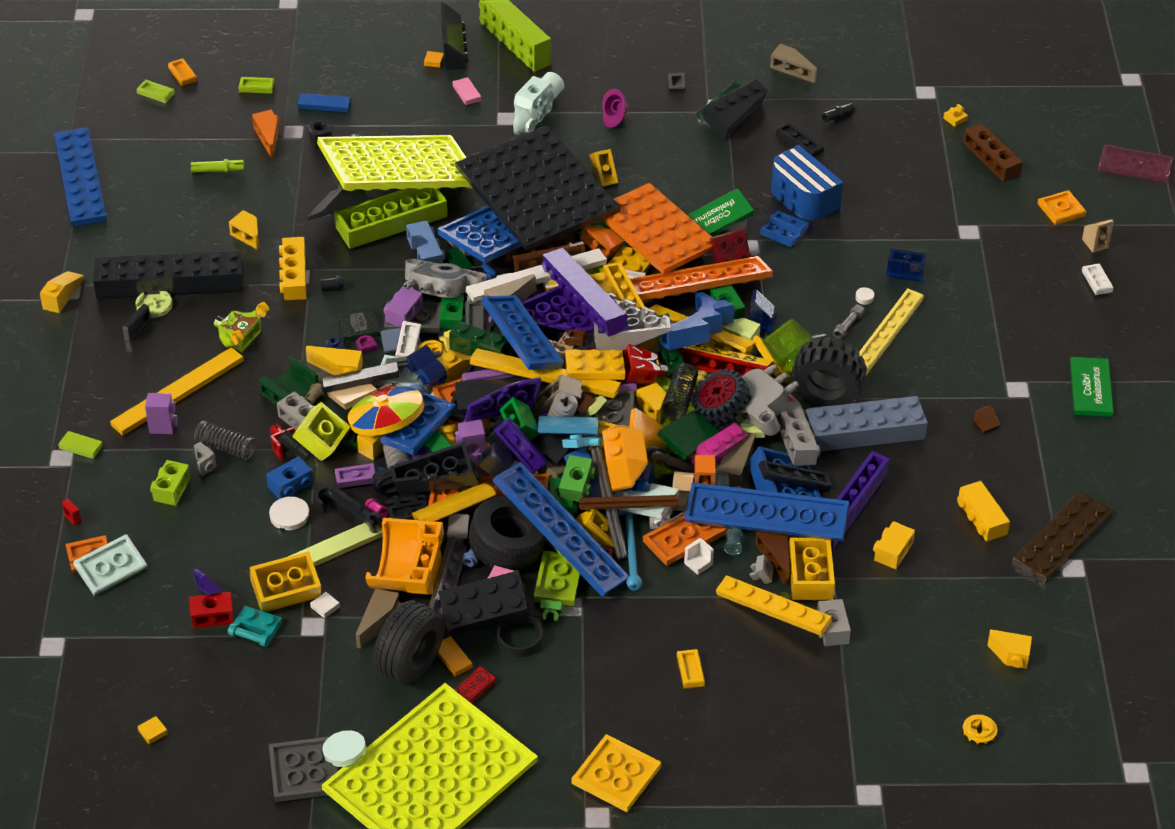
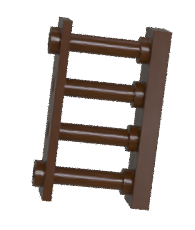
(534, 257)

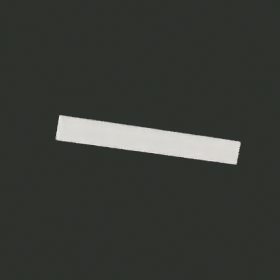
(586, 260)

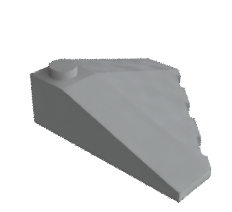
(641, 327)

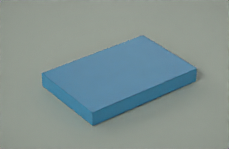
(568, 425)

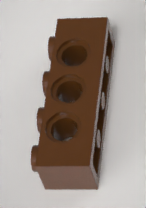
(992, 152)

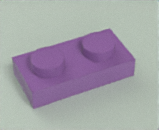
(354, 475)

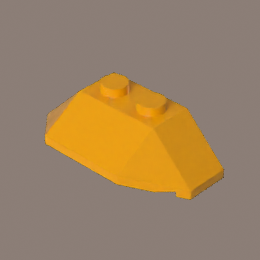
(624, 455)

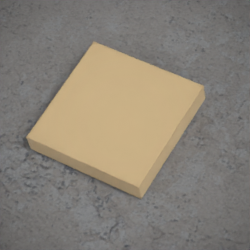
(349, 397)

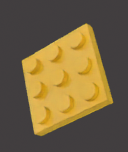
(616, 773)

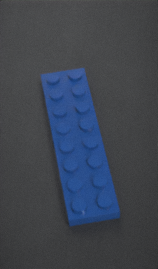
(80, 177)
(767, 511)
(561, 529)

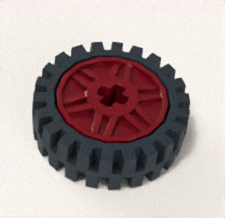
(721, 396)

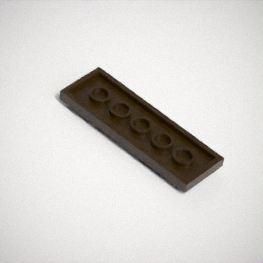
(1062, 536)

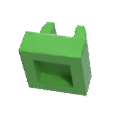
(551, 607)

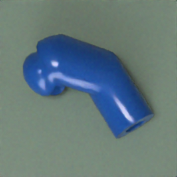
(490, 272)

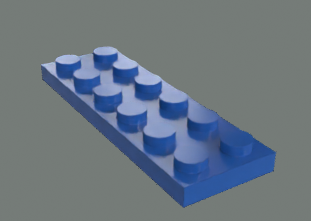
(522, 332)

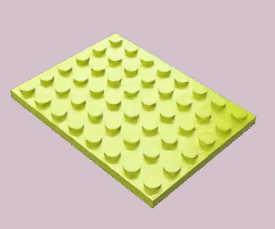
(394, 161)
(431, 768)

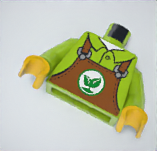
(240, 328)

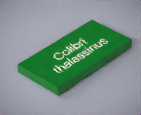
(723, 213)
(1091, 387)

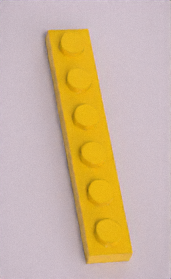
(774, 605)

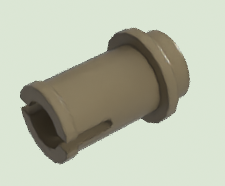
(315, 391)

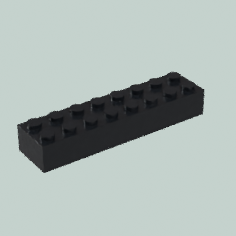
(168, 272)

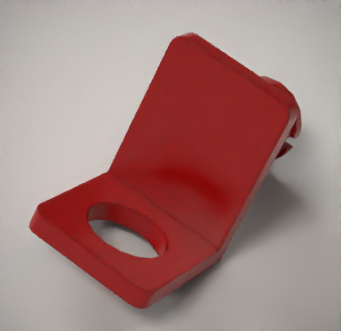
(276, 445)

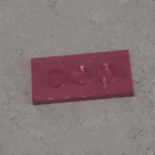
(1135, 163)

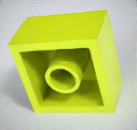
(321, 431)

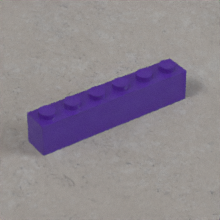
(863, 486)

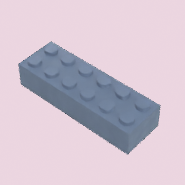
(867, 423)

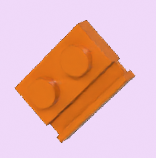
(81, 548)

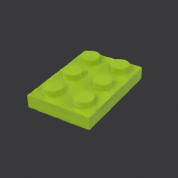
(556, 579)

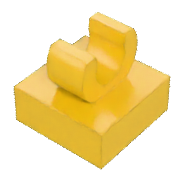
(956, 115)

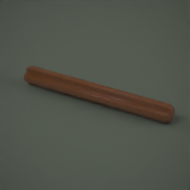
(628, 502)

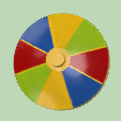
(386, 411)

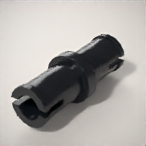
(838, 112)

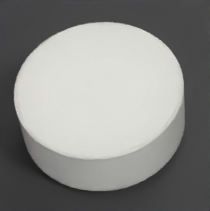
(864, 296)

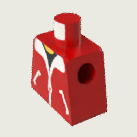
(642, 365)

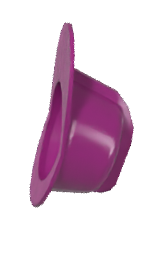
(614, 107)

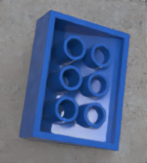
(772, 486)

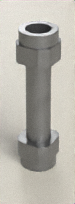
(855, 313)

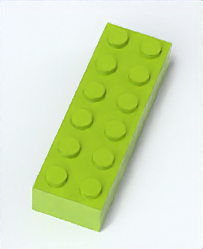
(516, 32)
(389, 215)

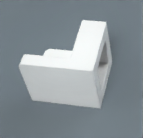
(699, 556)

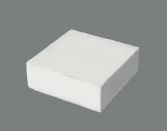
(325, 605)

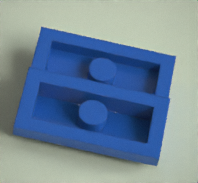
(784, 228)

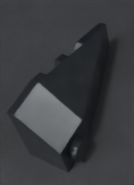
(551, 445)

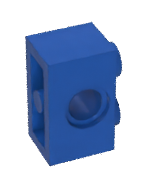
(289, 478)

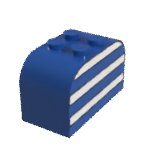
(805, 185)

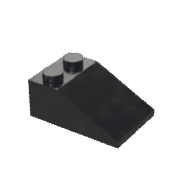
(338, 200)

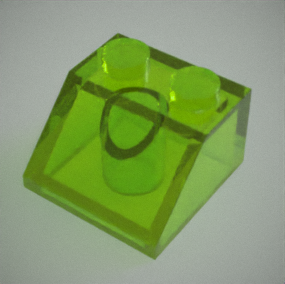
(786, 342)

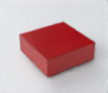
(71, 512)

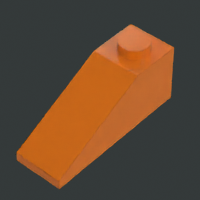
(266, 127)

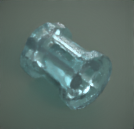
(734, 538)

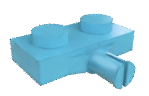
(580, 440)

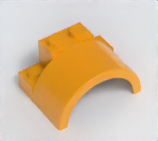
(409, 556)

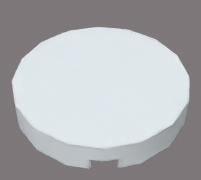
(289, 513)

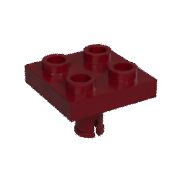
(730, 246)

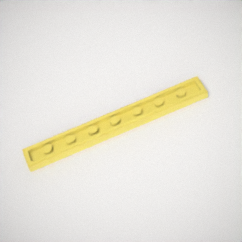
(890, 327)

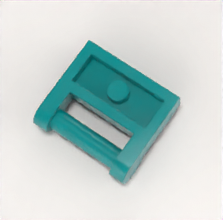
(255, 621)

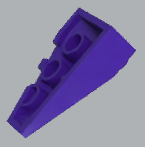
(490, 405)

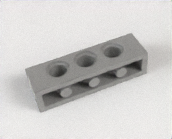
(798, 436)

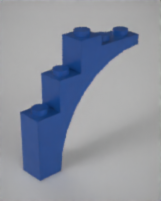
(698, 327)

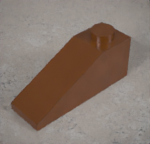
(775, 548)

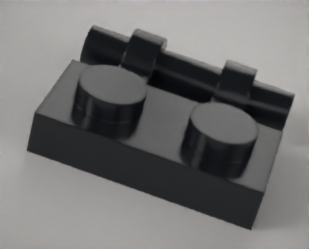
(404, 506)

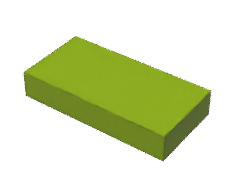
(256, 85)
(155, 91)
(80, 445)

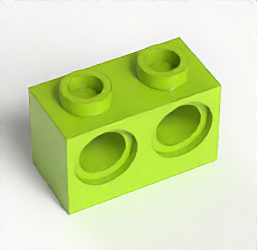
(170, 482)

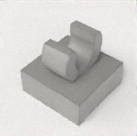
(762, 569)

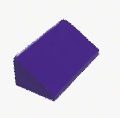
(205, 583)

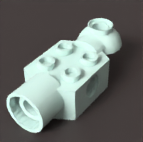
(535, 101)

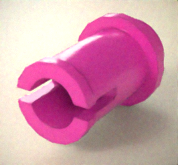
(374, 506)

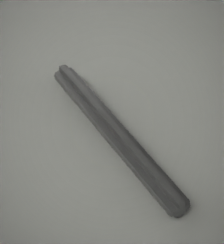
(612, 514)

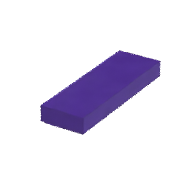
(521, 445)

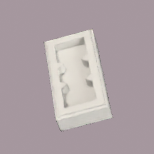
(1097, 279)
(408, 339)

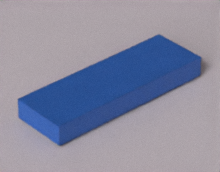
(324, 102)

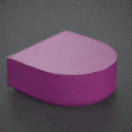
(366, 344)

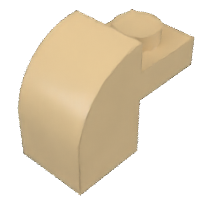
(683, 482)

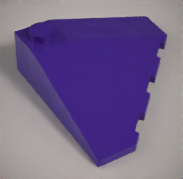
(557, 311)

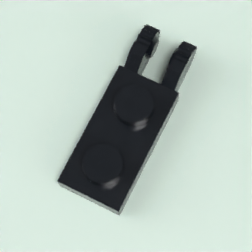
(670, 459)

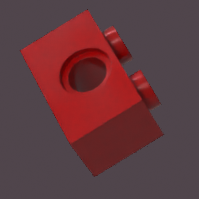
(211, 610)

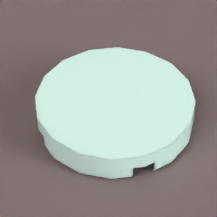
(344, 748)

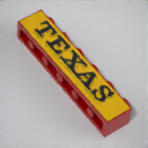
(714, 359)

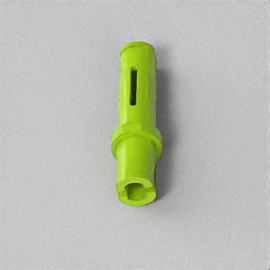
(217, 166)

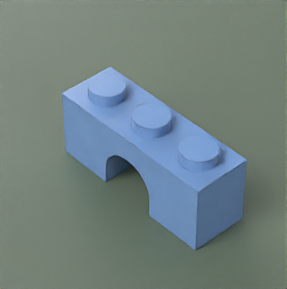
(423, 239)

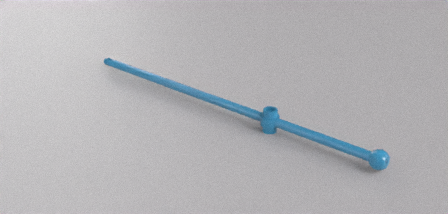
(634, 581)

